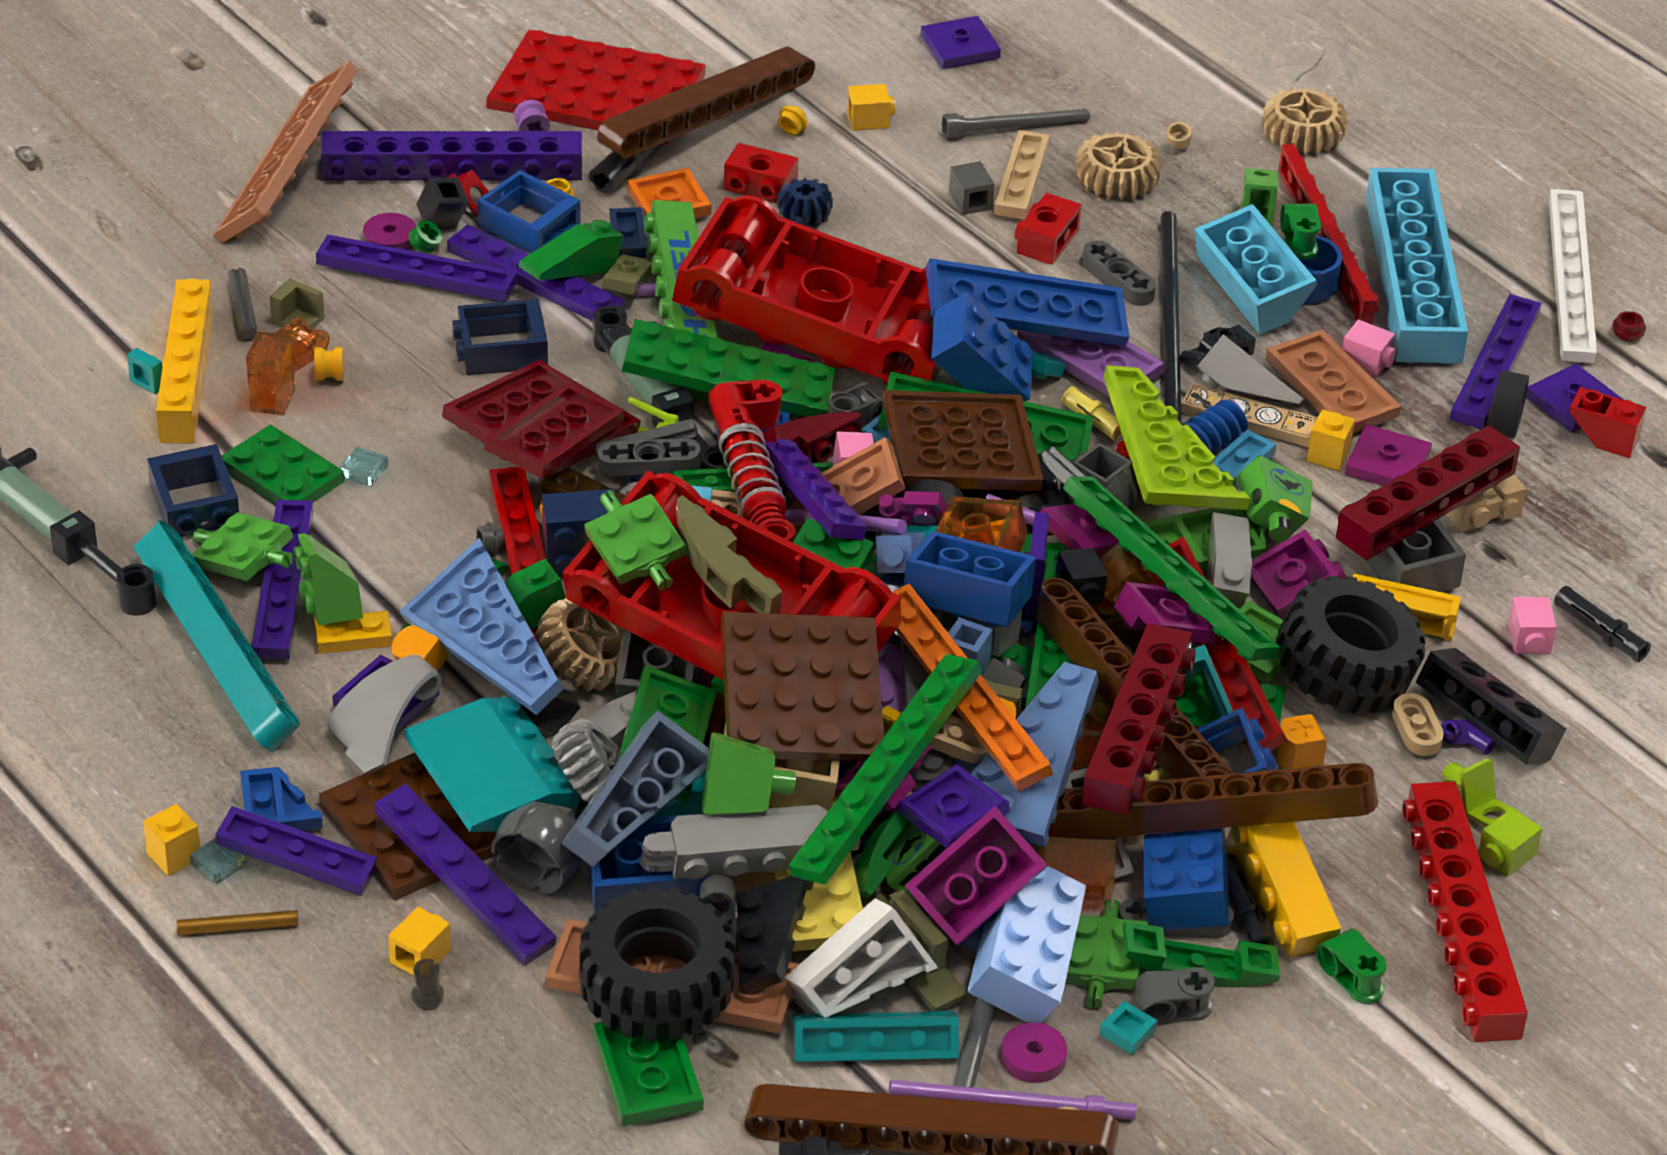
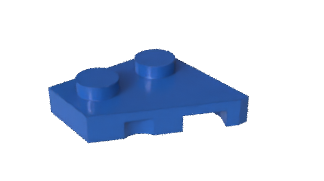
(274, 797)

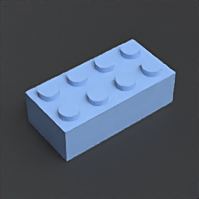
(1029, 947)

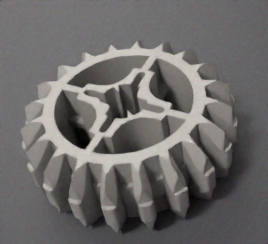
(585, 755)

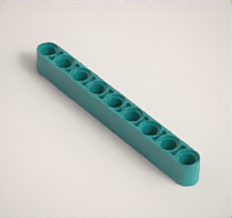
(217, 636)

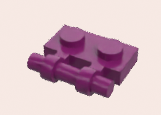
(915, 508)

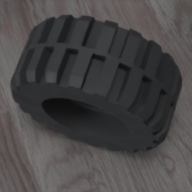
(1350, 644)
(649, 1001)

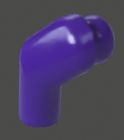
(1464, 733)

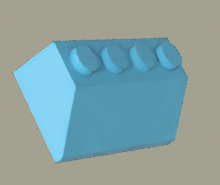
(1254, 267)

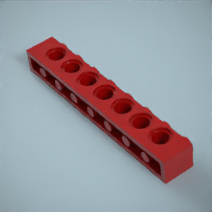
(1465, 912)

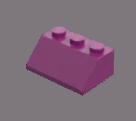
(976, 876)

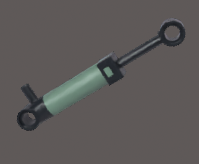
(612, 337)
(71, 534)

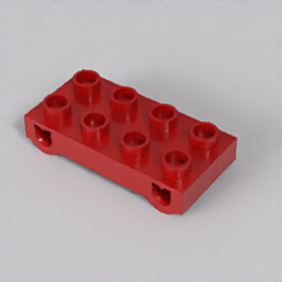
(809, 291)
(689, 613)

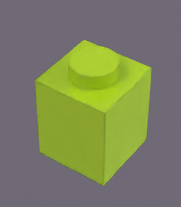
(1510, 842)

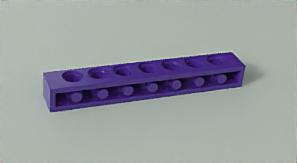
(444, 153)

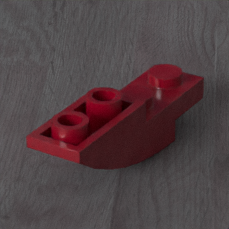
(816, 433)

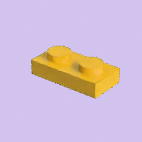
(355, 634)

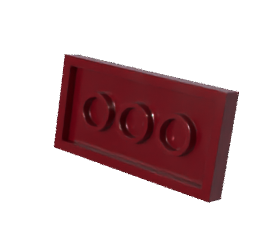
(554, 430)

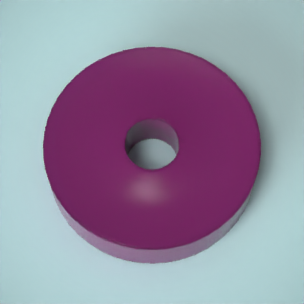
(389, 230)
(1033, 1067)

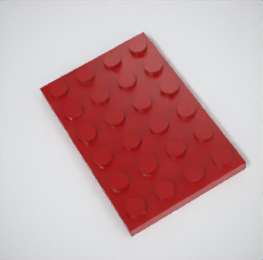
(586, 80)

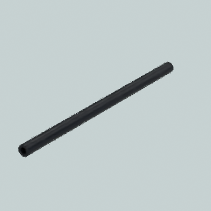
(1170, 312)

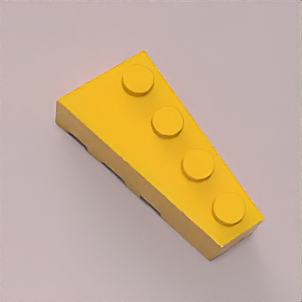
(1285, 885)

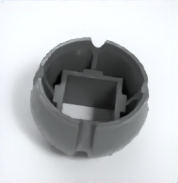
(1111, 471)
(532, 847)

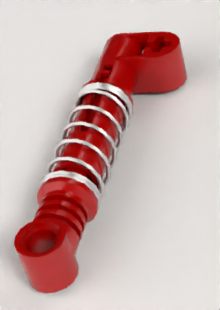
(740, 413)

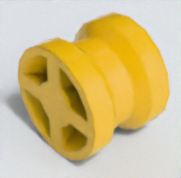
(329, 364)

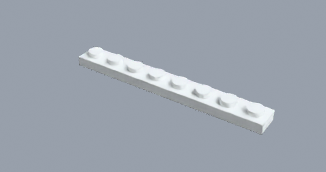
(1572, 276)

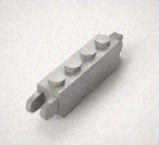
(731, 842)

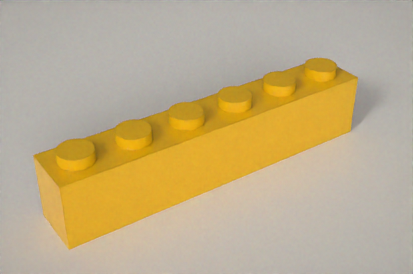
(185, 361)

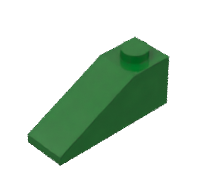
(577, 252)
(535, 590)

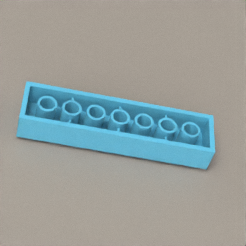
(1416, 266)

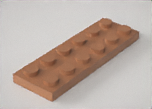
(757, 1010)

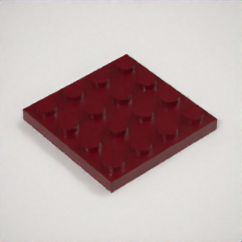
(506, 398)

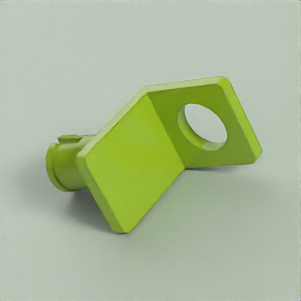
(1477, 789)

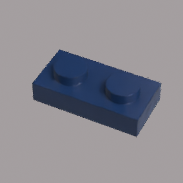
(631, 225)

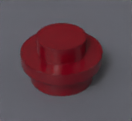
(1629, 326)

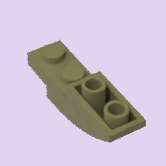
(714, 558)

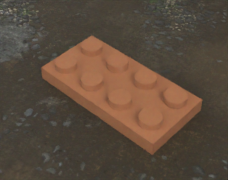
(1332, 379)
(864, 478)

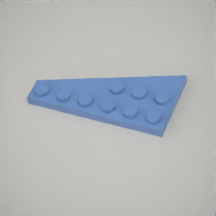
(485, 628)
(1054, 725)

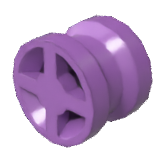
(531, 116)

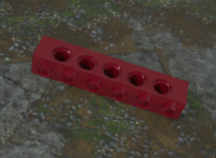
(1427, 492)
(1138, 719)

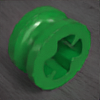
(425, 236)

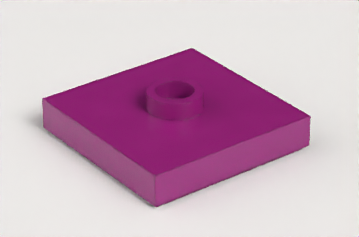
(1385, 455)
(1079, 529)

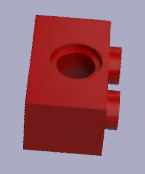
(758, 171)
(1048, 228)

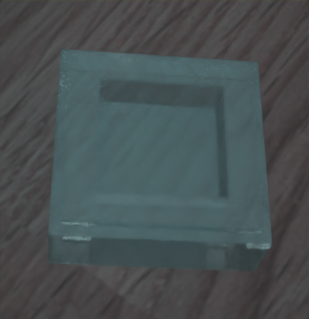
(364, 466)
(217, 861)

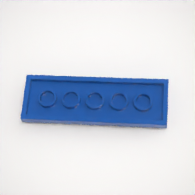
(1034, 301)

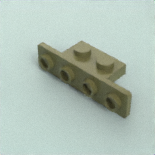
(938, 987)

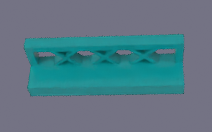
(876, 1036)

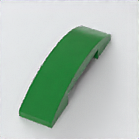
(872, 865)
(1243, 967)

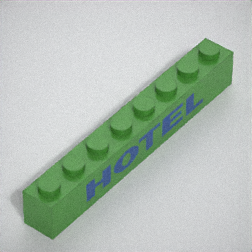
(670, 239)

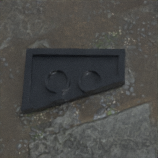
(766, 929)

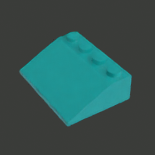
(490, 761)

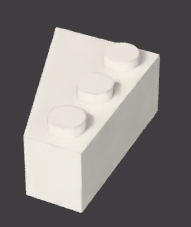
(859, 960)

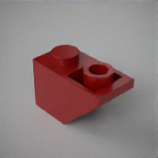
(1608, 421)

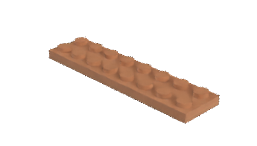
(286, 153)

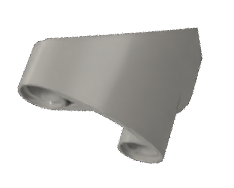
(373, 708)

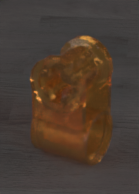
(304, 341)

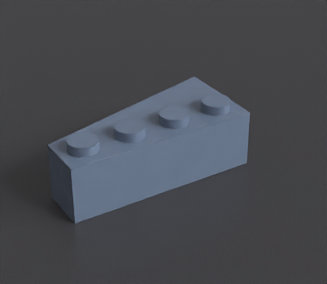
(643, 781)

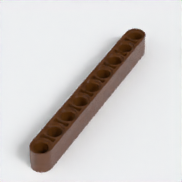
(705, 101)
(1095, 647)
(1225, 802)
(925, 1123)

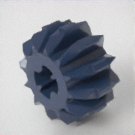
(806, 200)

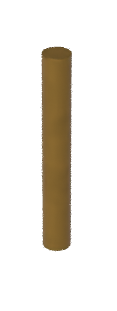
(237, 922)

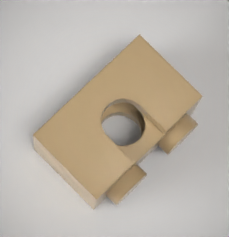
(1500, 502)

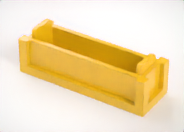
(1434, 610)

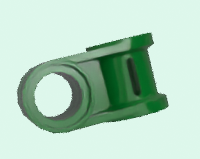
(1300, 226)
(1353, 965)

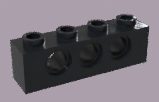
(1490, 705)

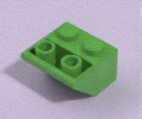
(329, 584)

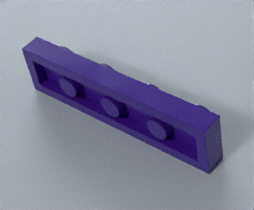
(296, 850)

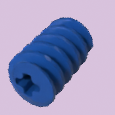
(1219, 425)

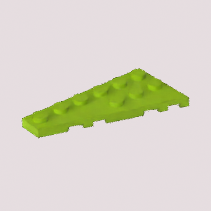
(1166, 456)

